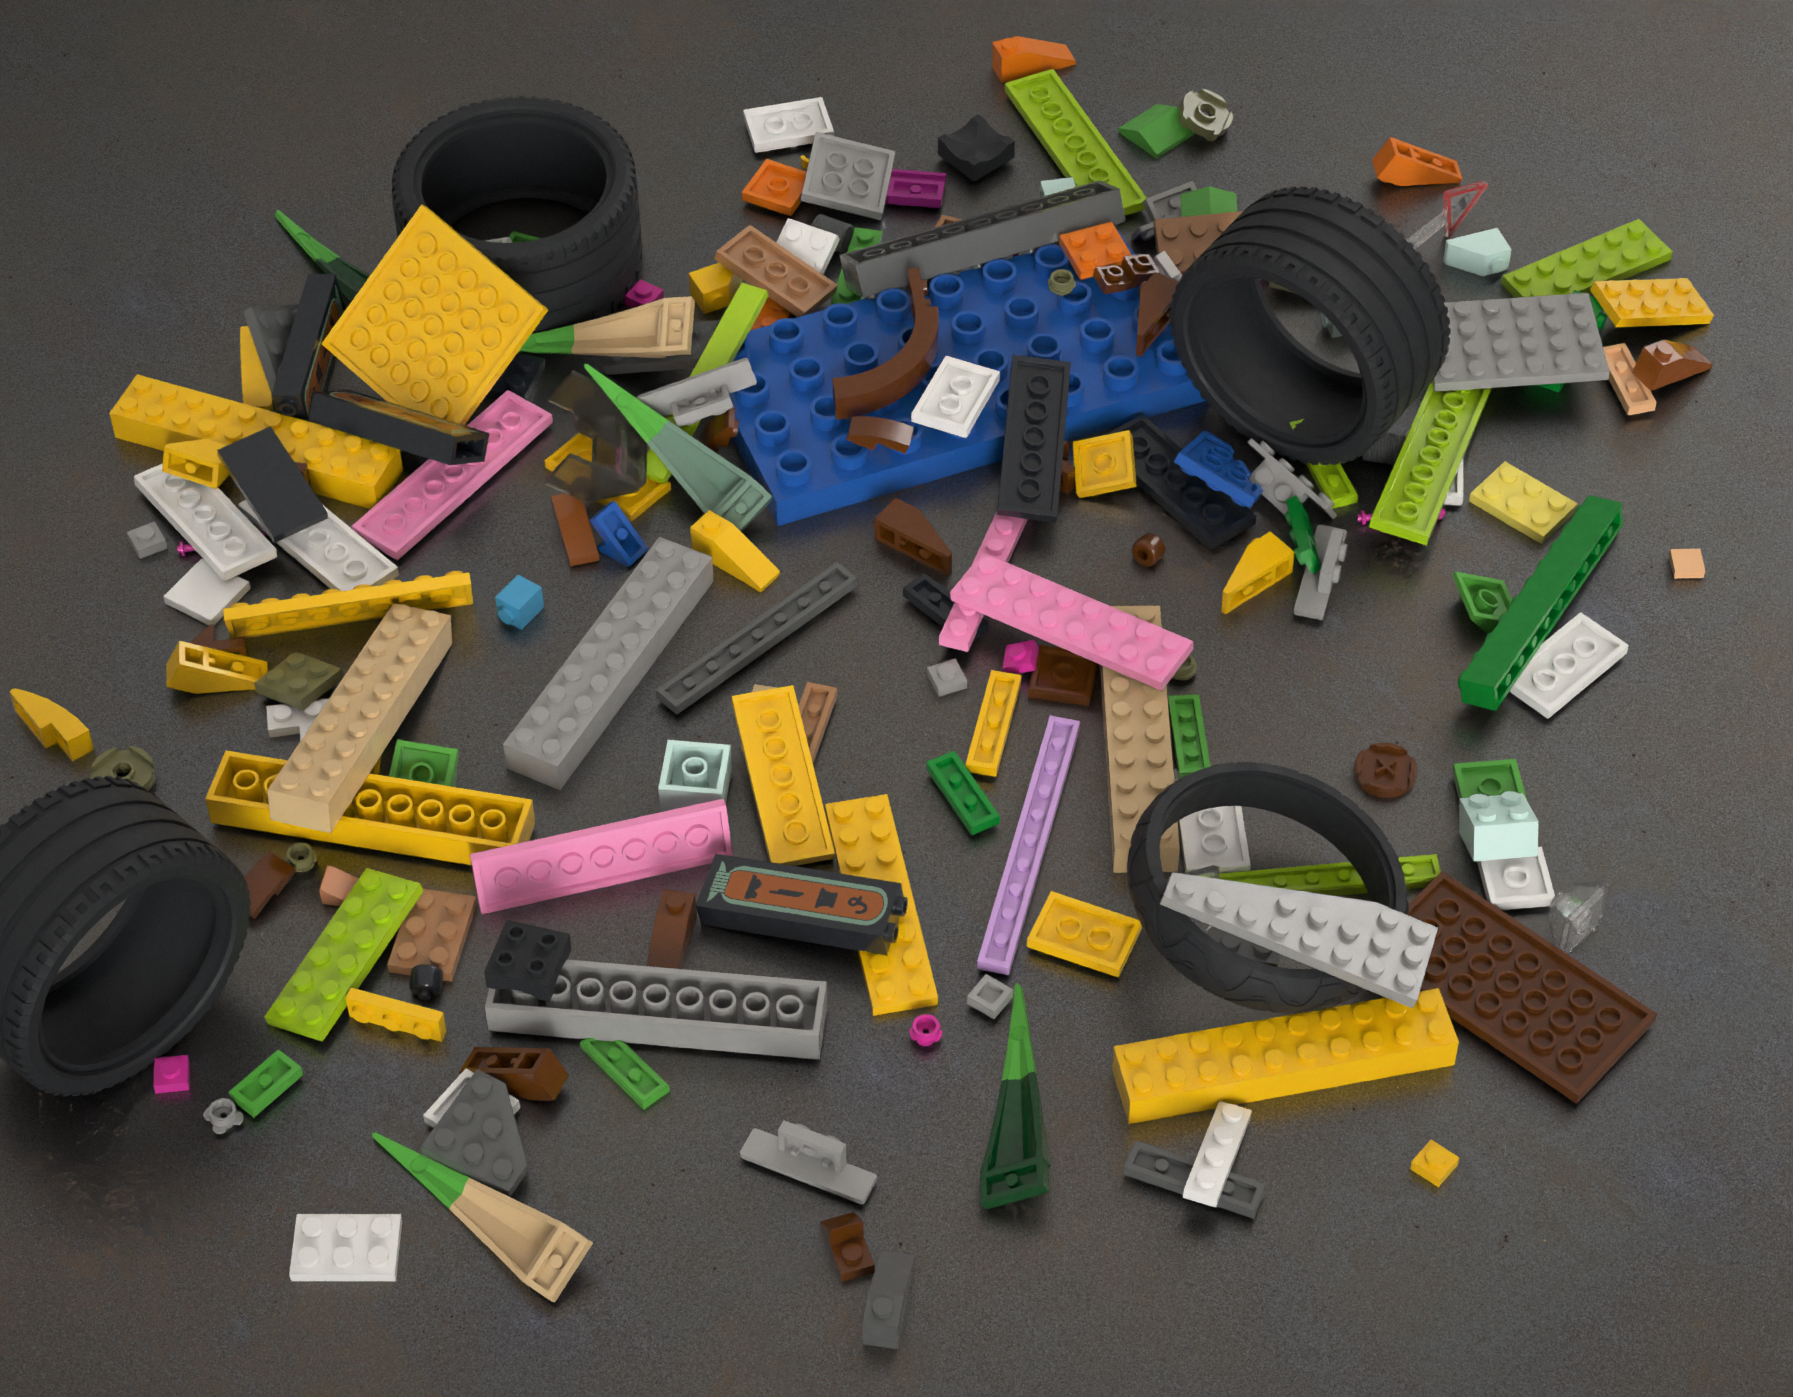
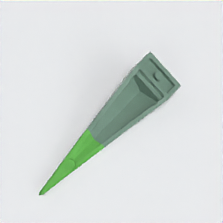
(700, 471)

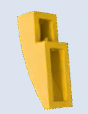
(254, 382)
(52, 723)

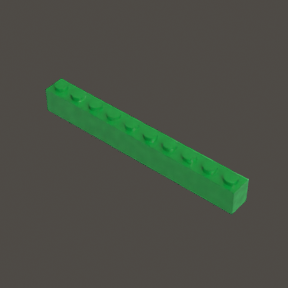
(1540, 603)

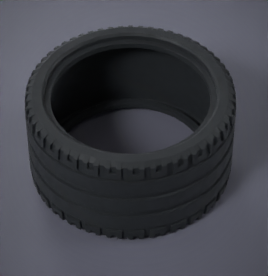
(534, 152)
(1356, 276)
(150, 968)

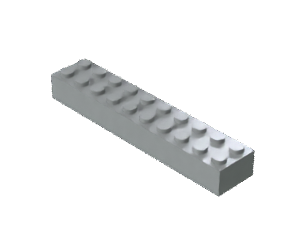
(608, 663)
(670, 1009)

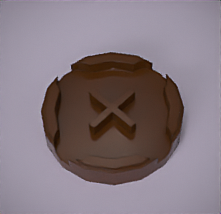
(1385, 770)

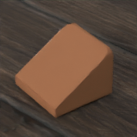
(336, 886)

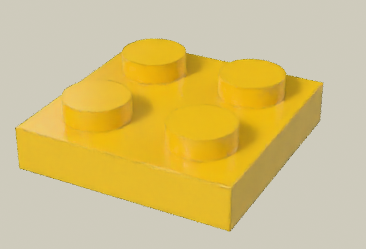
(1104, 464)

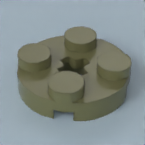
(1208, 126)
(134, 760)

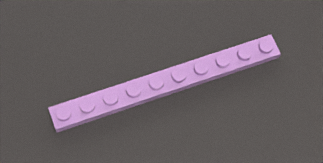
(1028, 846)

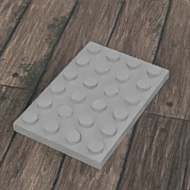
(1522, 343)

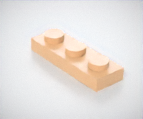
(1630, 390)

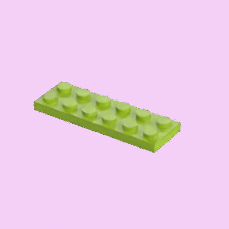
(1602, 258)
(344, 954)

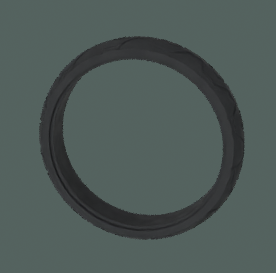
(1277, 791)

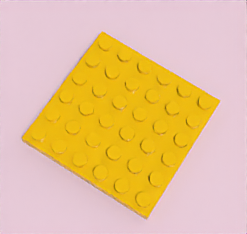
(434, 322)

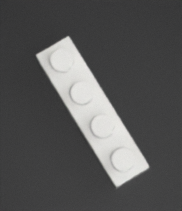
(1217, 1154)

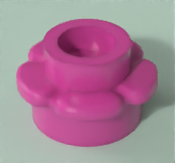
(925, 1023)

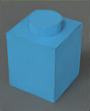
(519, 602)

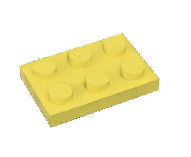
(1523, 502)

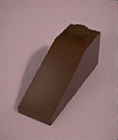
(1153, 309)
(909, 532)
(672, 929)
(526, 1071)

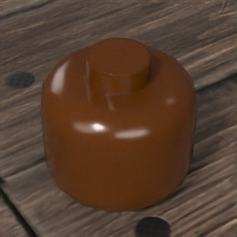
(1148, 550)

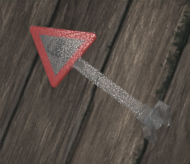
(1456, 207)

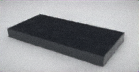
(272, 484)

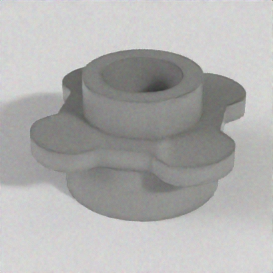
(221, 1108)

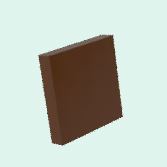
(1062, 677)

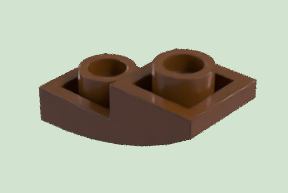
(1128, 275)
(720, 430)
(869, 431)
(265, 879)

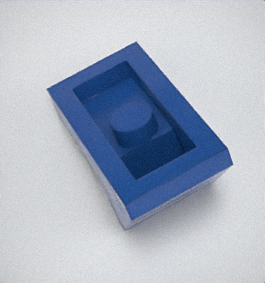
(618, 535)

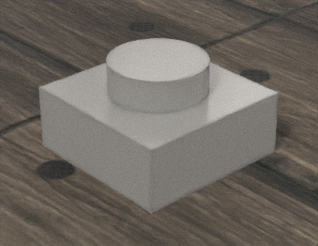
(147, 540)
(947, 677)
(990, 996)

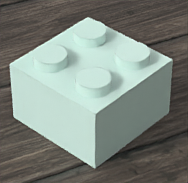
(694, 774)
(1498, 826)

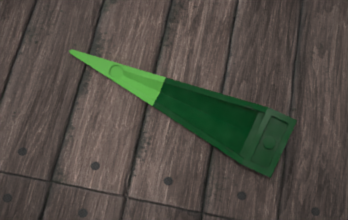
(348, 276)
(1018, 1146)

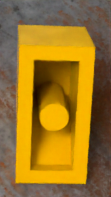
(713, 287)
(195, 462)

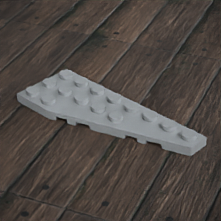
(1328, 932)

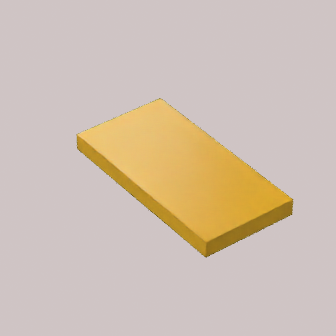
(631, 504)

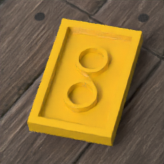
(1084, 934)

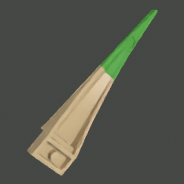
(644, 331)
(528, 1241)

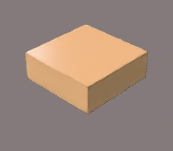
(1686, 563)

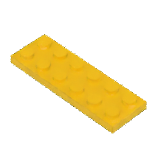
(782, 777)

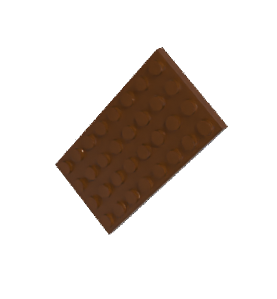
(1525, 991)

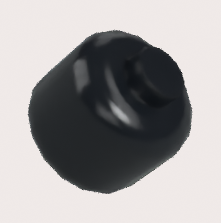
(426, 981)

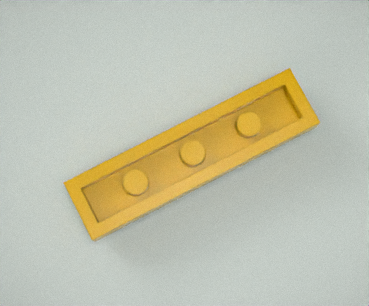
(993, 723)

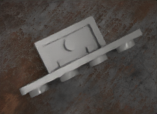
(1161, 207)
(701, 394)
(1280, 484)
(1316, 587)
(810, 1159)

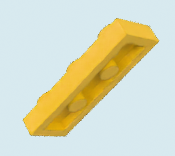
(396, 1014)

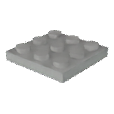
(848, 176)

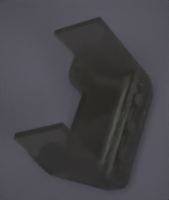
(617, 448)

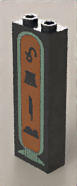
(306, 361)
(399, 427)
(801, 904)

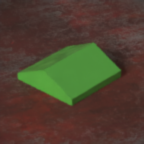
(1156, 130)
(1207, 201)
(1483, 598)
(425, 763)

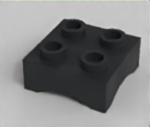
(976, 148)
(527, 959)

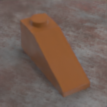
(1667, 363)

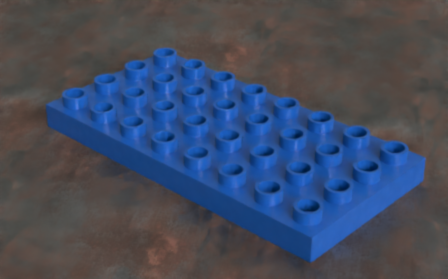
(984, 319)

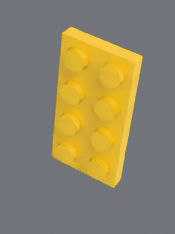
(1651, 302)

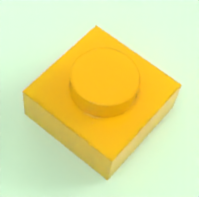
(1434, 1163)

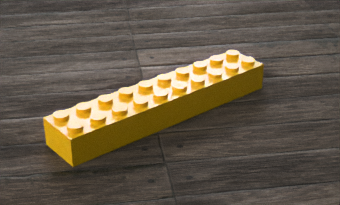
(337, 461)
(383, 815)
(1283, 1056)

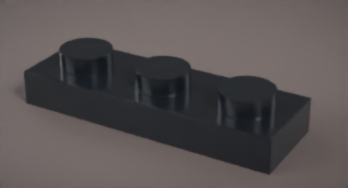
(934, 601)

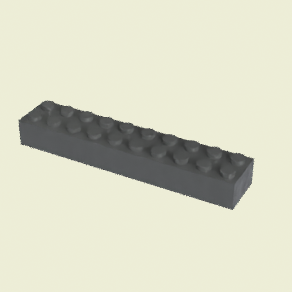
(981, 238)

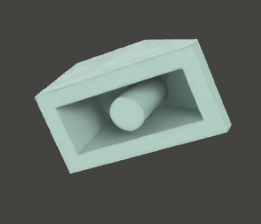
(1478, 252)

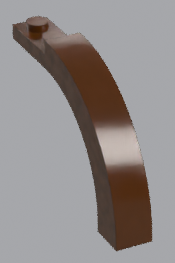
(902, 373)

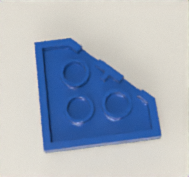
(1213, 462)

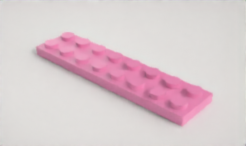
(440, 488)
(1072, 621)
(601, 856)

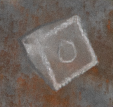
(1577, 914)

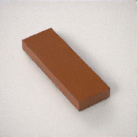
(575, 529)

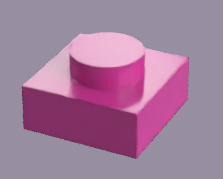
(642, 294)
(1020, 657)
(171, 1074)

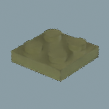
(298, 680)

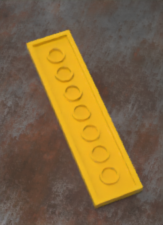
(347, 606)
(870, 848)

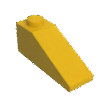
(732, 551)
(1261, 566)
(211, 670)

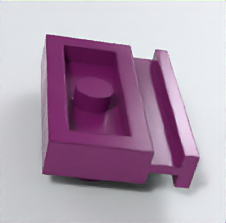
(916, 188)

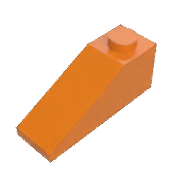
(1025, 56)
(1411, 165)

